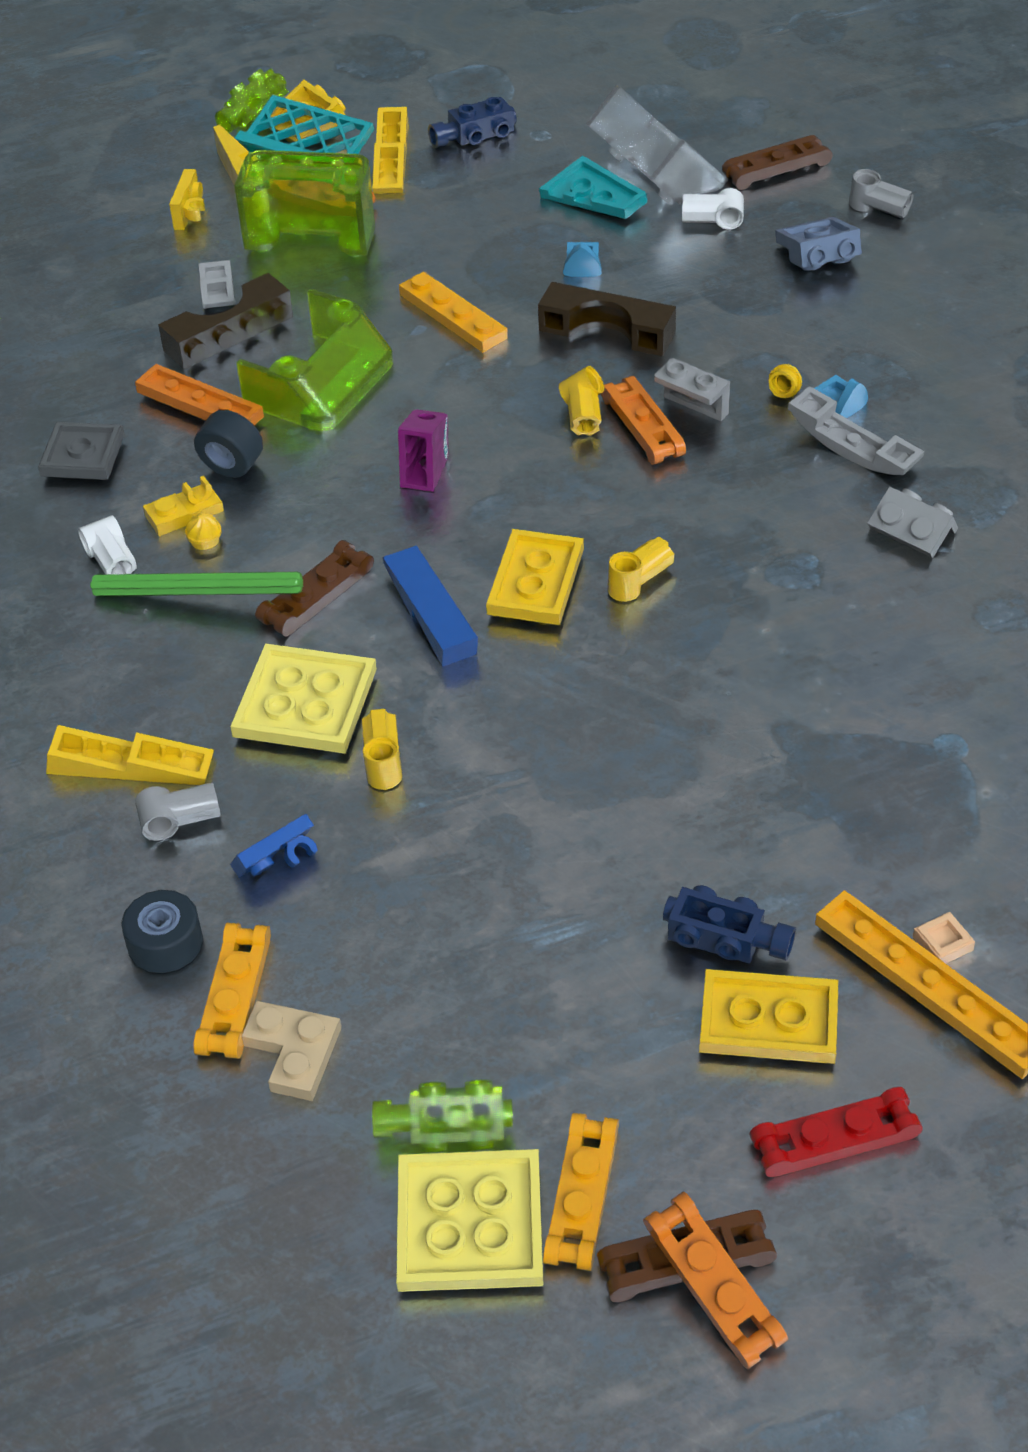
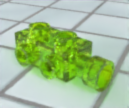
(250, 99)
(457, 1121)

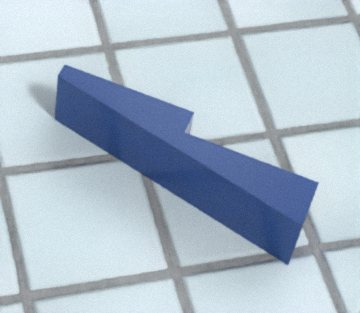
(431, 605)

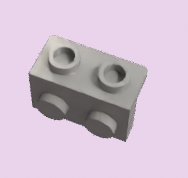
(694, 388)
(912, 522)

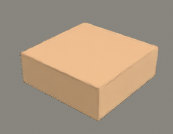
(944, 938)

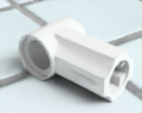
(714, 208)
(106, 543)

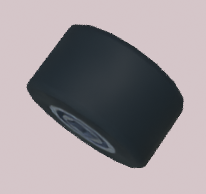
(228, 443)
(162, 931)

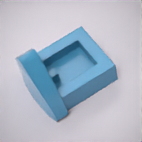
(582, 260)
(849, 395)

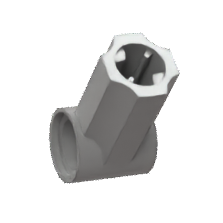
(871, 193)
(163, 811)

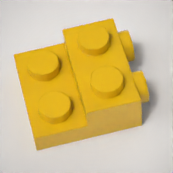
(313, 96)

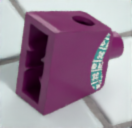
(421, 437)

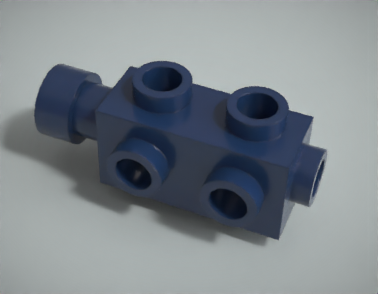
(479, 117)
(724, 926)

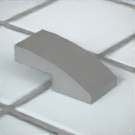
(216, 284)

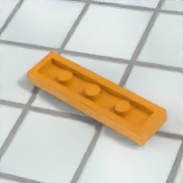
(453, 311)

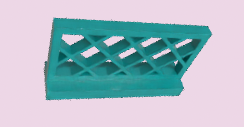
(320, 116)

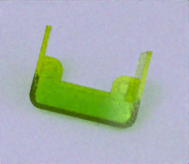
(333, 379)

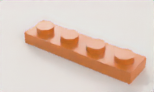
(193, 395)

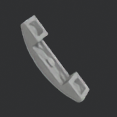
(849, 440)

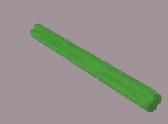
(197, 583)

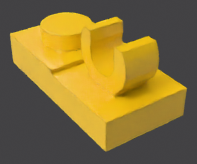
(187, 200)
(177, 509)

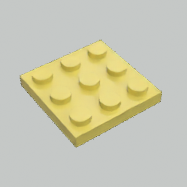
(304, 698)
(469, 1221)

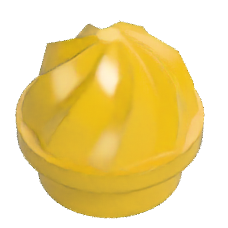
(785, 381)
(203, 531)

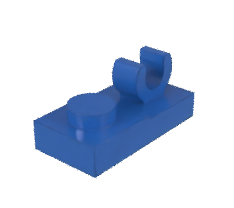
(259, 856)

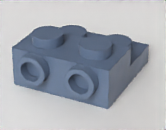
(820, 242)

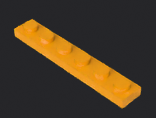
(928, 980)

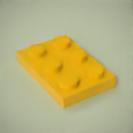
(535, 576)
(769, 1016)

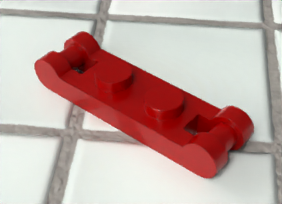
(835, 1133)

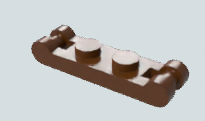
(776, 160)
(319, 589)
(658, 1271)

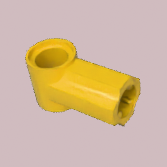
(581, 395)
(633, 569)
(381, 749)

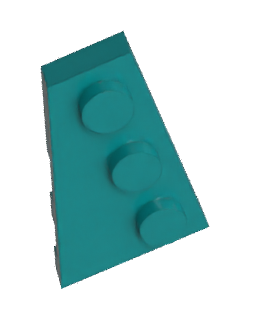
(595, 189)

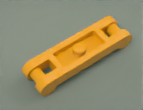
(233, 990)
(581, 1192)

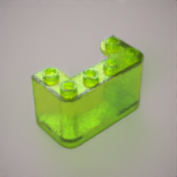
(305, 196)

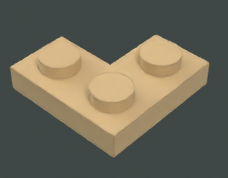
(300, 1038)

